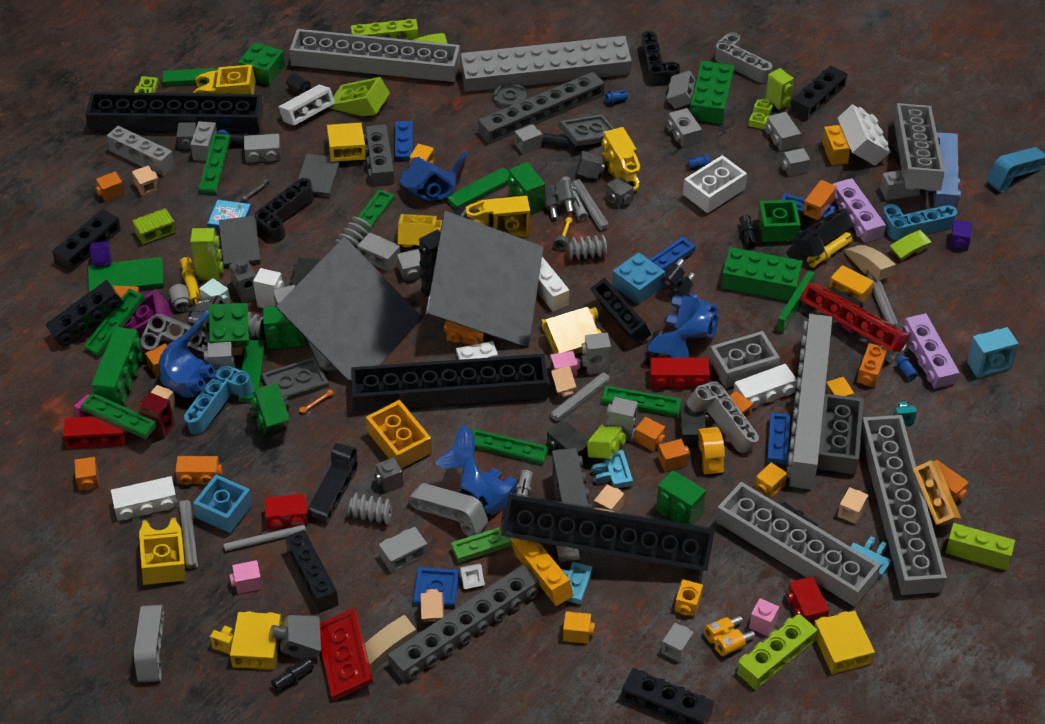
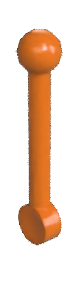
(303, 410)

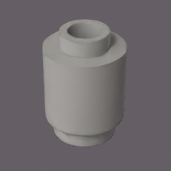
(179, 297)

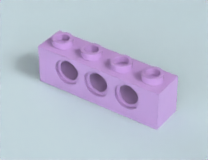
(862, 214)
(930, 351)

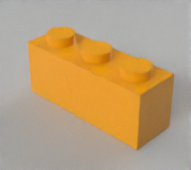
(936, 493)

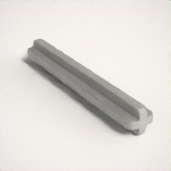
(590, 205)
(883, 301)
(580, 396)
(188, 534)

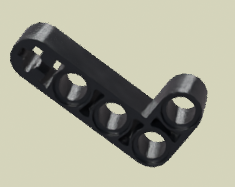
(657, 71)
(271, 215)
(812, 239)
(335, 483)

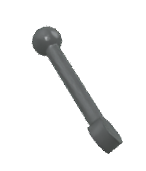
(265, 183)

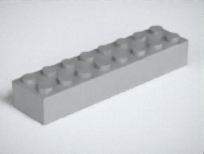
(918, 147)
(798, 543)

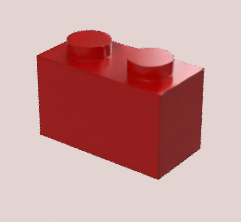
(286, 511)
(807, 599)

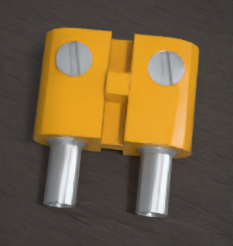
(725, 636)

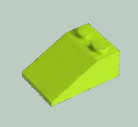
(361, 97)

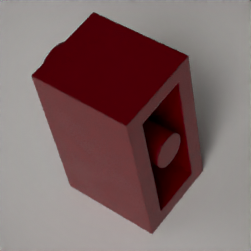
(160, 410)

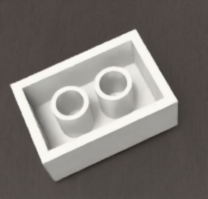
(863, 134)
(714, 184)

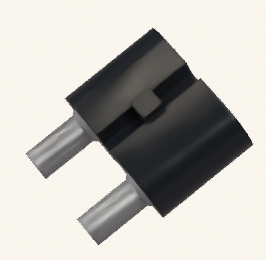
(675, 281)

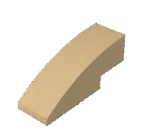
(871, 261)
(389, 639)

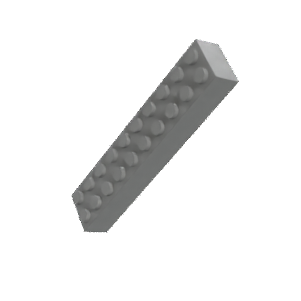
(375, 55)
(545, 63)
(810, 402)
(902, 506)

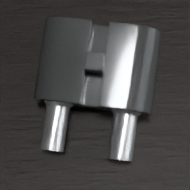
(557, 196)

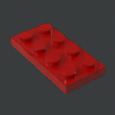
(345, 654)

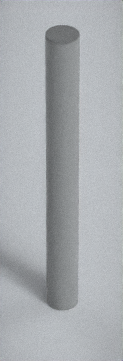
(262, 538)

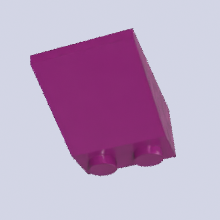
(153, 304)

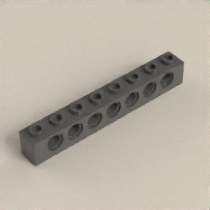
(541, 107)
(452, 624)

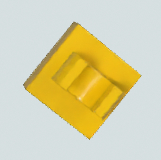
(222, 640)

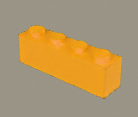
(544, 568)

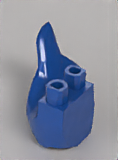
(429, 180)
(694, 320)
(181, 369)
(483, 486)

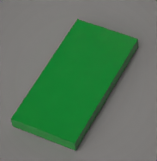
(137, 273)

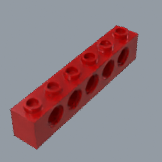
(854, 317)

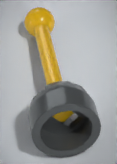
(561, 238)

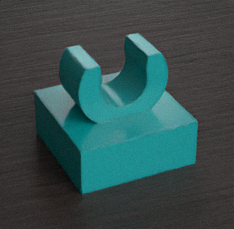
(907, 412)

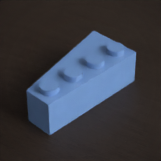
(949, 151)

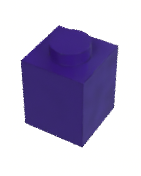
(960, 235)
(101, 253)

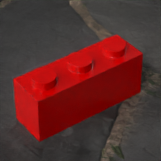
(679, 372)
(92, 432)

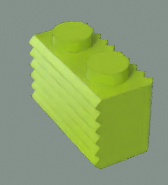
(779, 88)
(154, 226)
(606, 442)

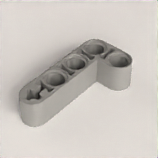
(745, 62)
(165, 330)
(725, 413)
(451, 505)
(149, 643)

